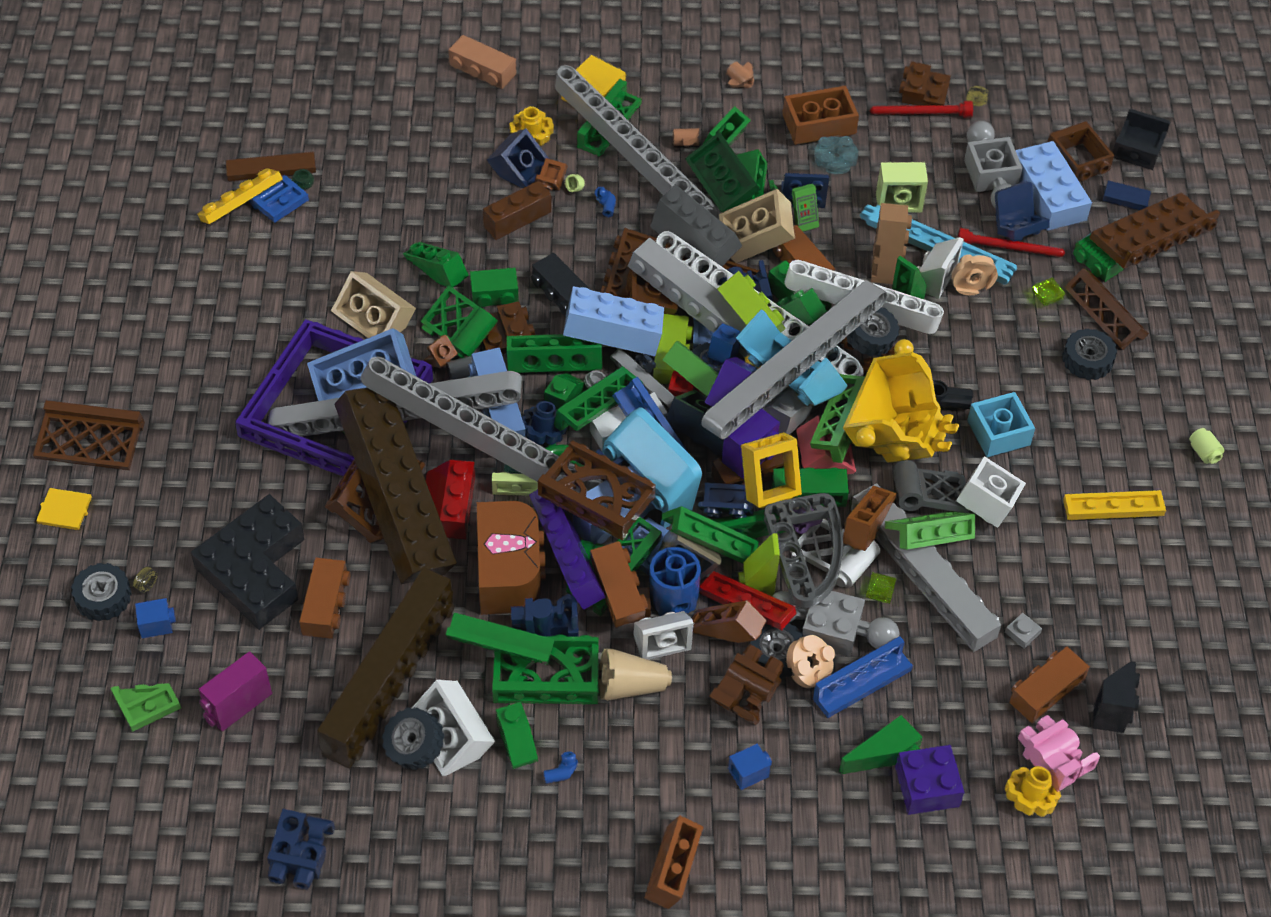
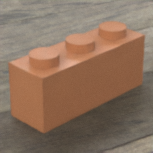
(482, 62)

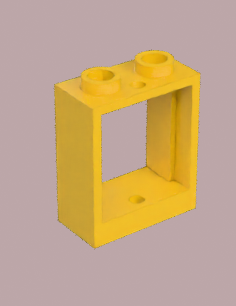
(767, 447)

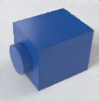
(724, 343)
(155, 618)
(749, 766)

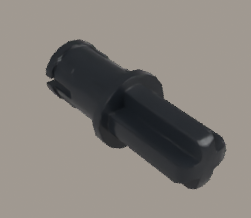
(645, 361)

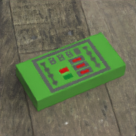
(805, 207)

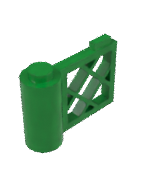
(470, 329)

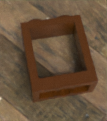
(1083, 134)

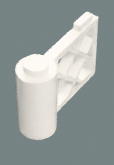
(853, 561)

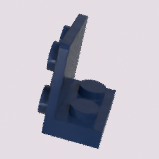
(796, 180)

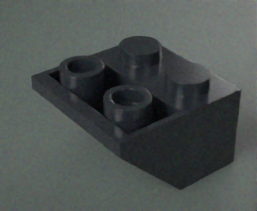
(1117, 700)

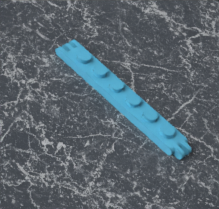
(927, 237)

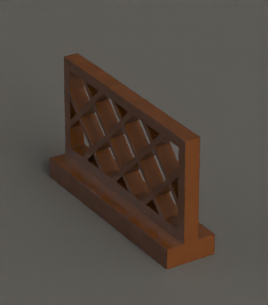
(96, 418)

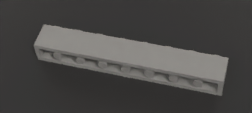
(684, 287)
(939, 584)

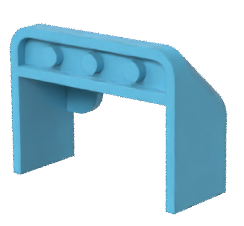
(764, 340)
(658, 458)

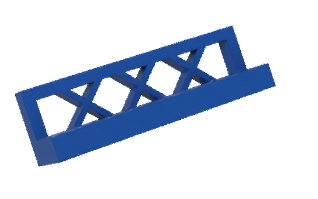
(637, 396)
(861, 678)

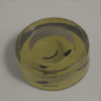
(978, 95)
(145, 579)

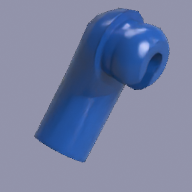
(607, 199)
(564, 770)

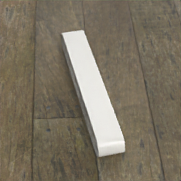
(834, 286)

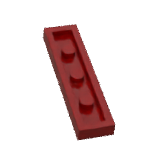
(730, 591)

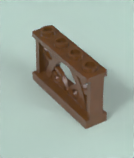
(593, 468)
(346, 494)

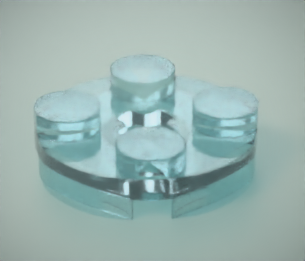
(825, 154)

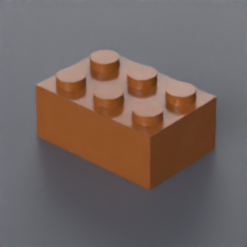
(820, 114)

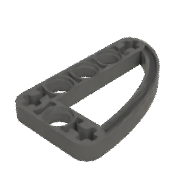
(787, 518)

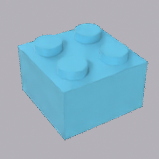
(1001, 424)

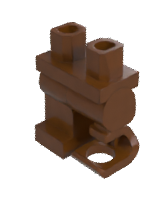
(744, 676)

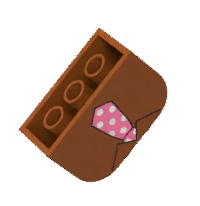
(508, 555)

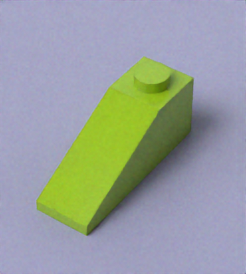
(762, 566)

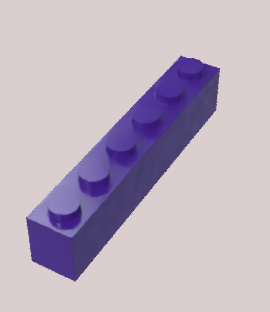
(568, 551)

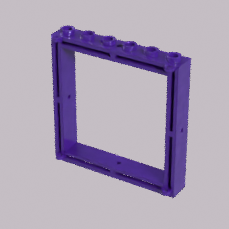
(249, 422)

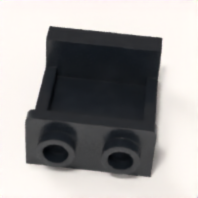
(1141, 139)

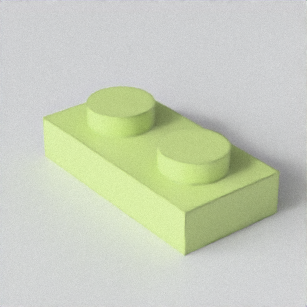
(512, 484)

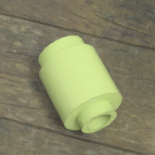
(1206, 446)

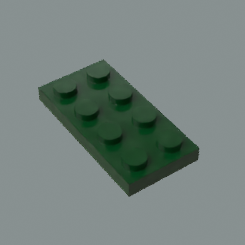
(722, 173)

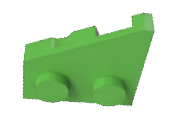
(145, 703)

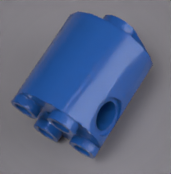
(674, 581)

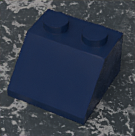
(518, 159)

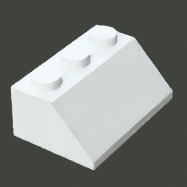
(463, 729)

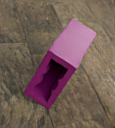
(235, 691)

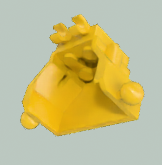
(899, 409)

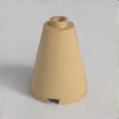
(630, 675)

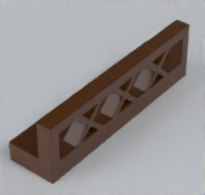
(1113, 306)

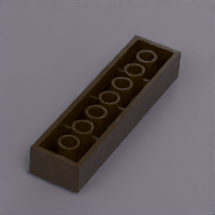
(394, 484)
(386, 668)

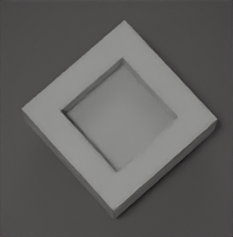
(1023, 630)

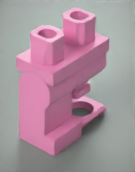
(1056, 751)

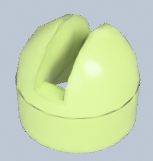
(574, 183)

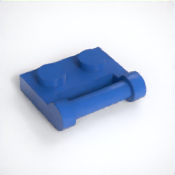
(281, 203)

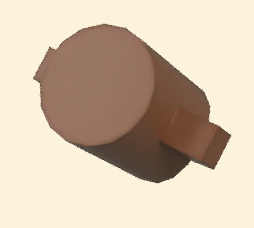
(740, 75)
(686, 137)

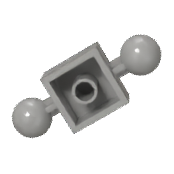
(991, 161)
(839, 621)

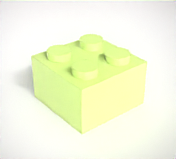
(902, 184)

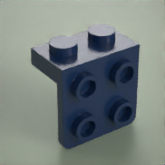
(1016, 212)
(727, 500)

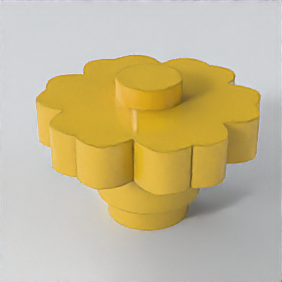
(535, 122)
(1032, 791)

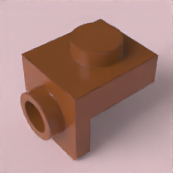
(552, 174)
(440, 352)

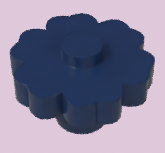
(540, 424)

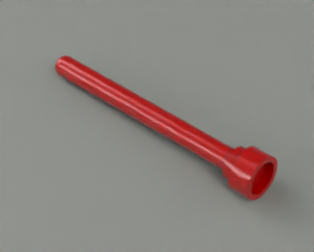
(963, 109)
(970, 238)

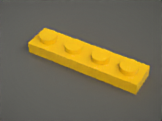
(233, 199)
(1114, 505)

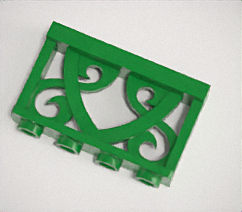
(552, 692)

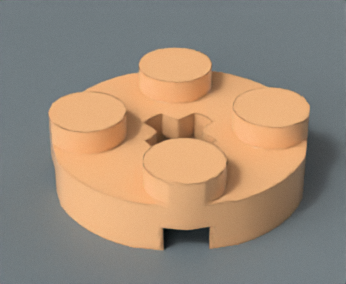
(981, 266)
(821, 655)

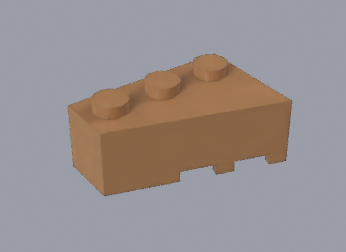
(889, 241)

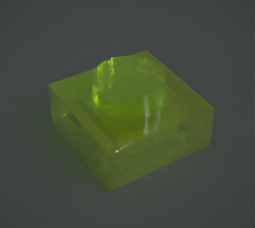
(1048, 291)
(881, 587)

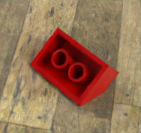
(452, 494)

